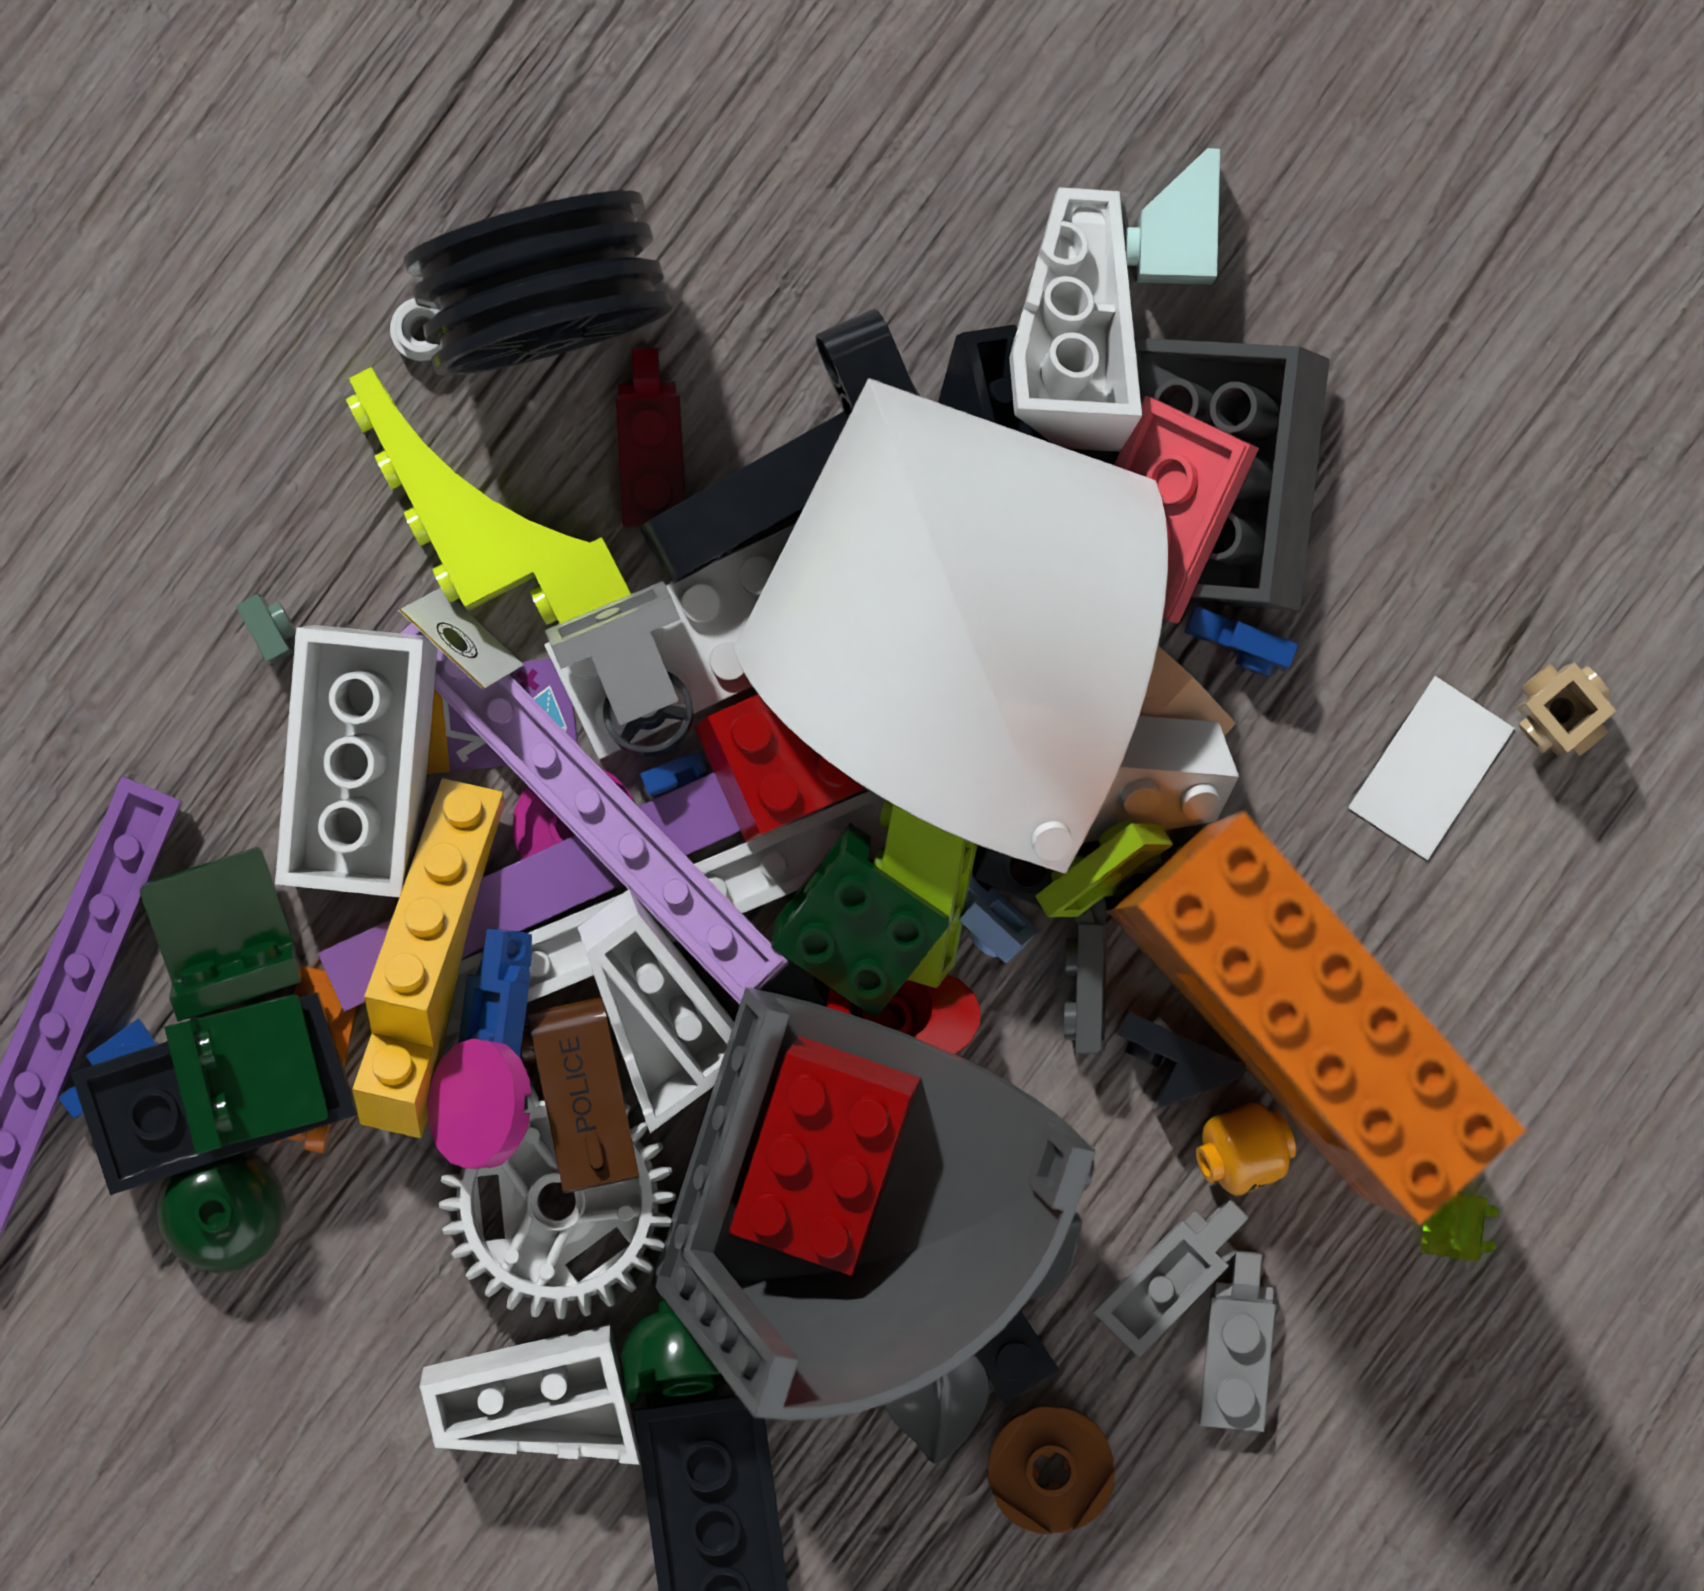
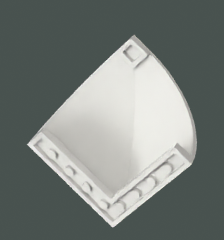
(966, 622)

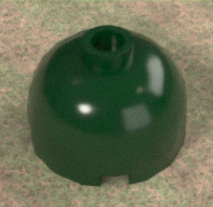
(222, 1213)
(667, 1362)

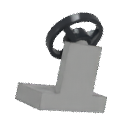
(629, 664)

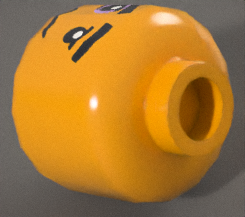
(1246, 1148)

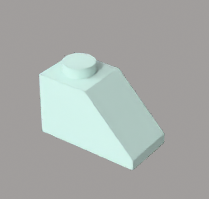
(1180, 228)

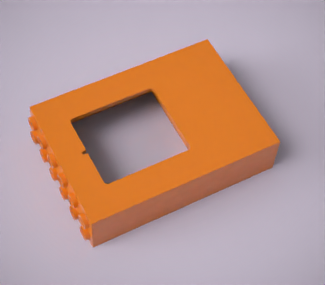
(1316, 1019)

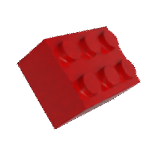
(768, 769)
(824, 1155)

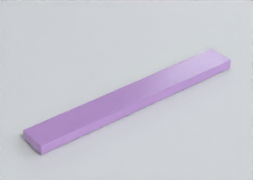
(612, 828)

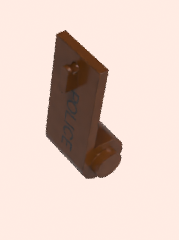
(581, 1093)

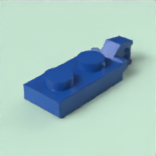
(499, 991)

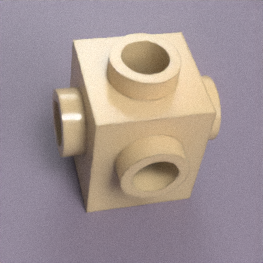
(1588, 704)

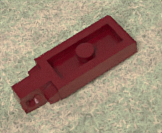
(649, 442)

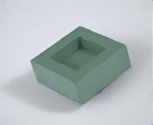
(269, 627)

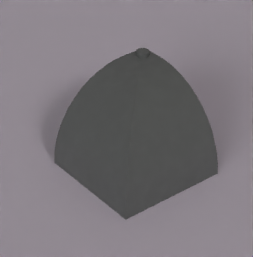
(952, 1252)

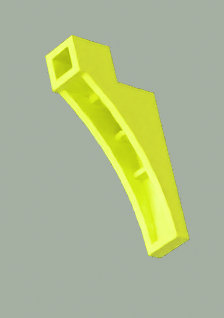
(477, 539)

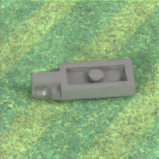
(1171, 1277)
(1238, 1349)

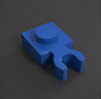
(1255, 648)

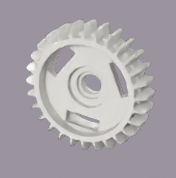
(536, 1247)

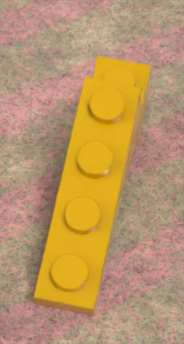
(421, 959)

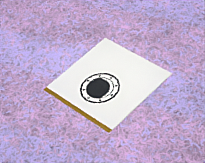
(461, 638)

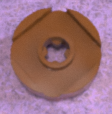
(1087, 1461)

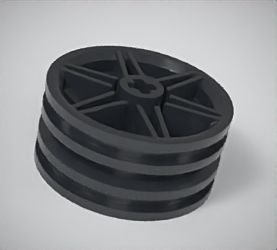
(537, 282)

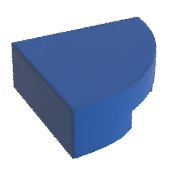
(674, 774)

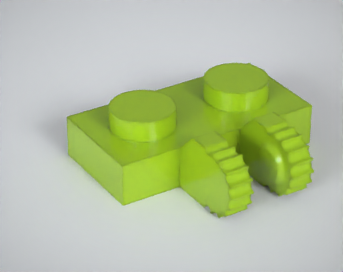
(1107, 871)

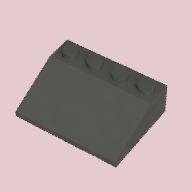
(1277, 404)

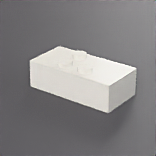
(355, 759)

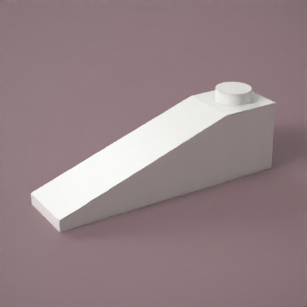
(1076, 333)

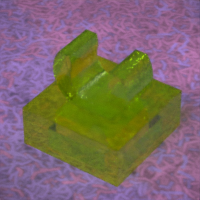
(1458, 1228)

